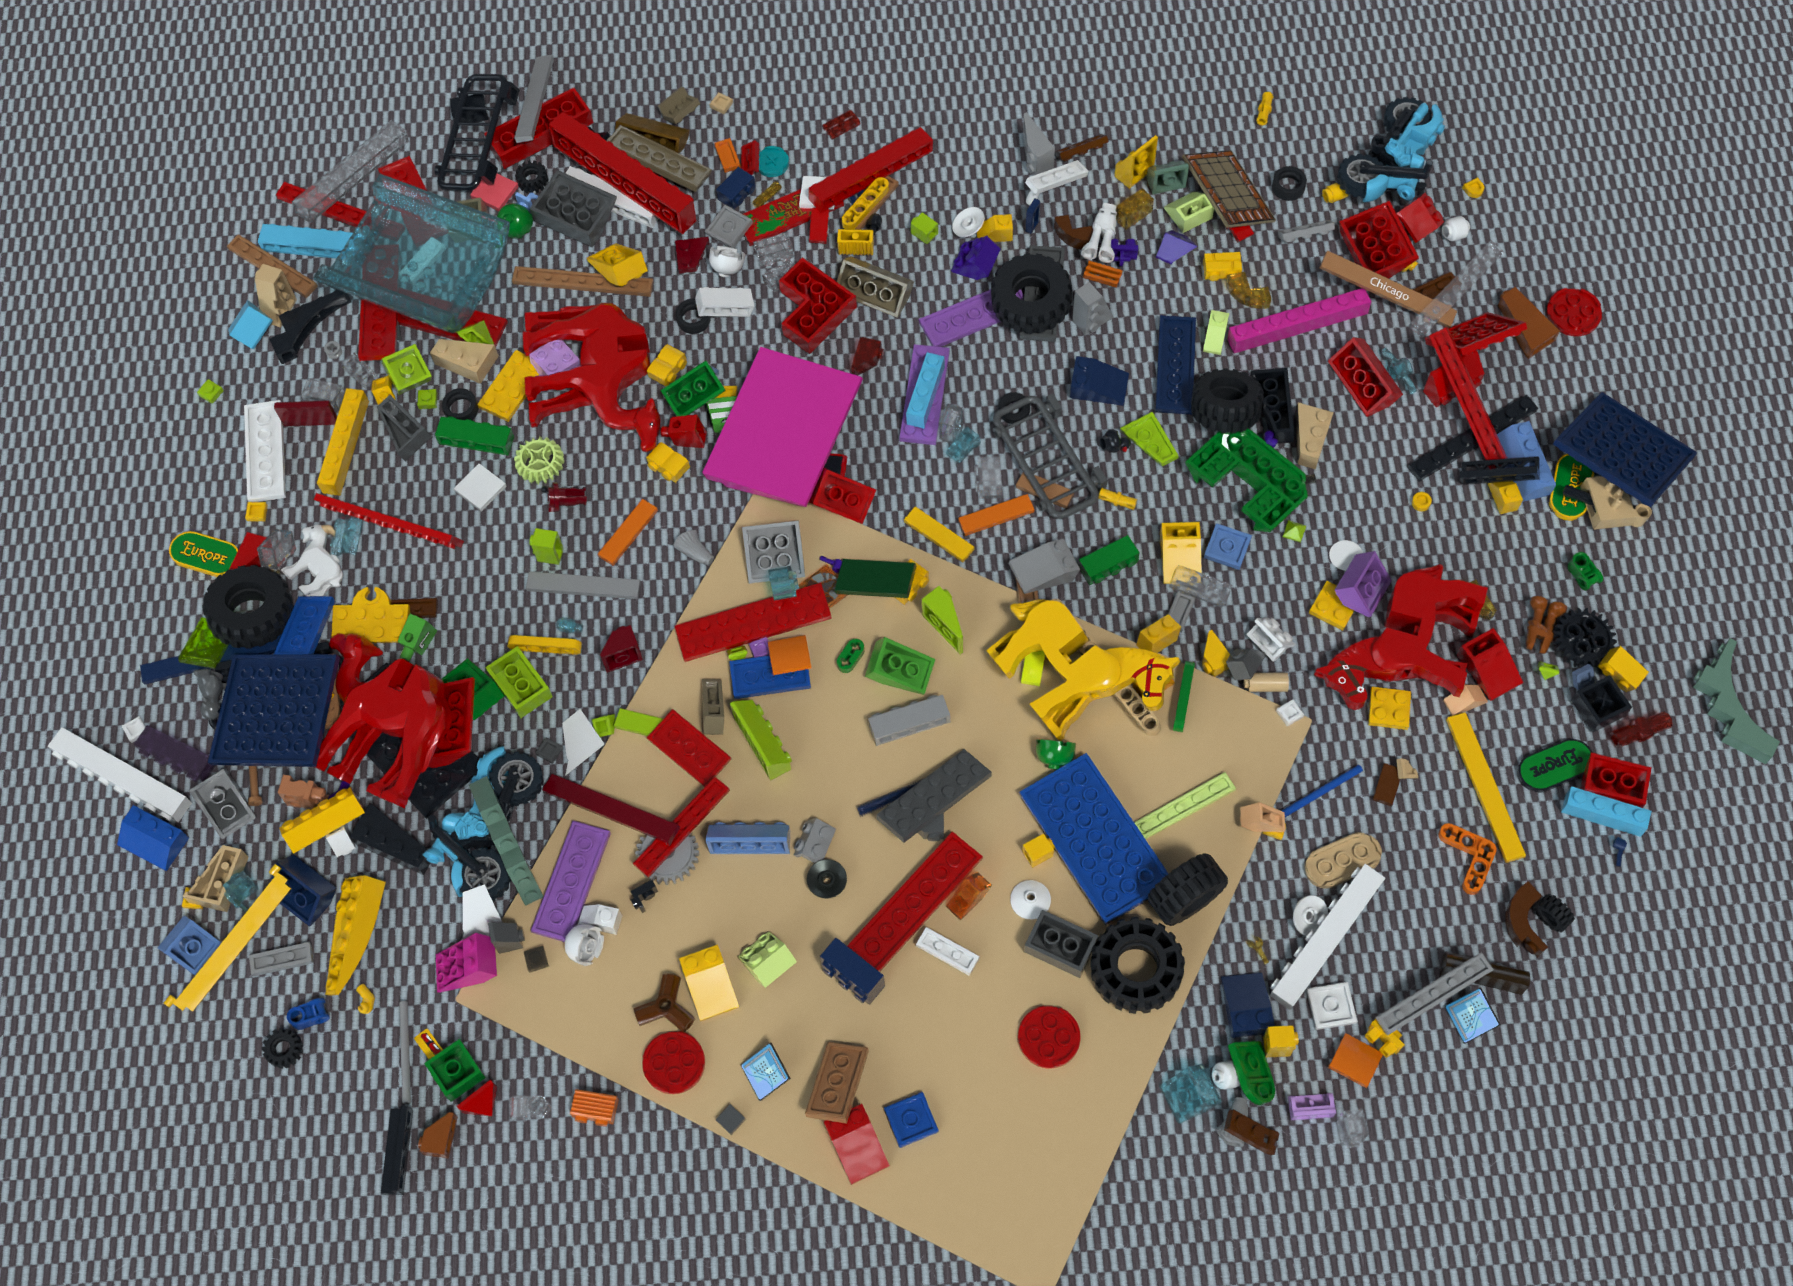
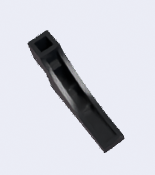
(302, 320)

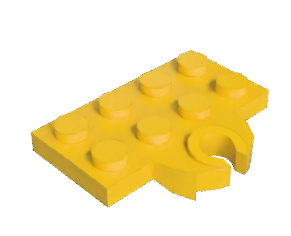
(371, 619)

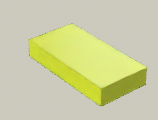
(1033, 668)

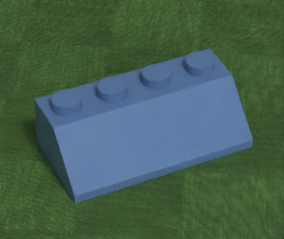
(1521, 442)
(748, 838)

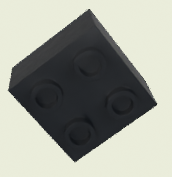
(1601, 703)

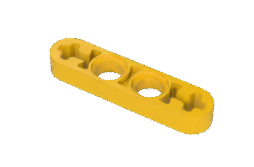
(866, 204)
(545, 644)

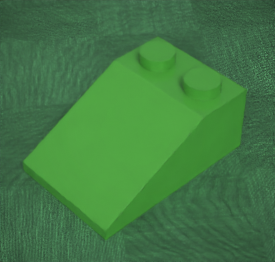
(899, 666)

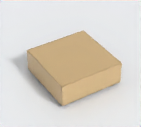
(721, 103)

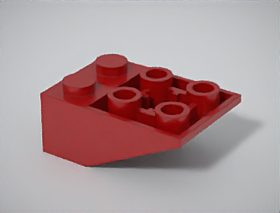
(1490, 664)

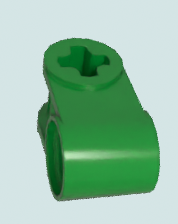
(1586, 573)

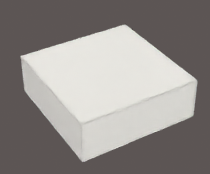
(1290, 712)
(134, 729)

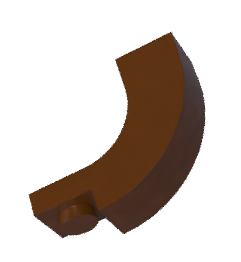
(1517, 919)

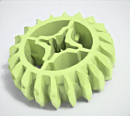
(539, 467)

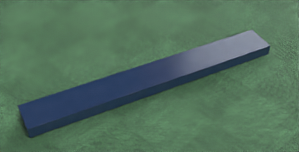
(173, 668)

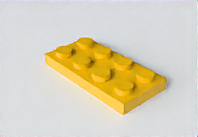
(508, 388)

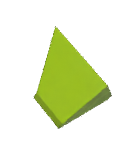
(476, 333)

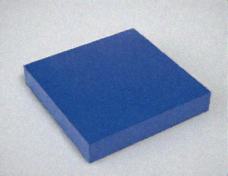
(911, 1120)

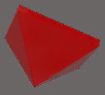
(481, 1101)

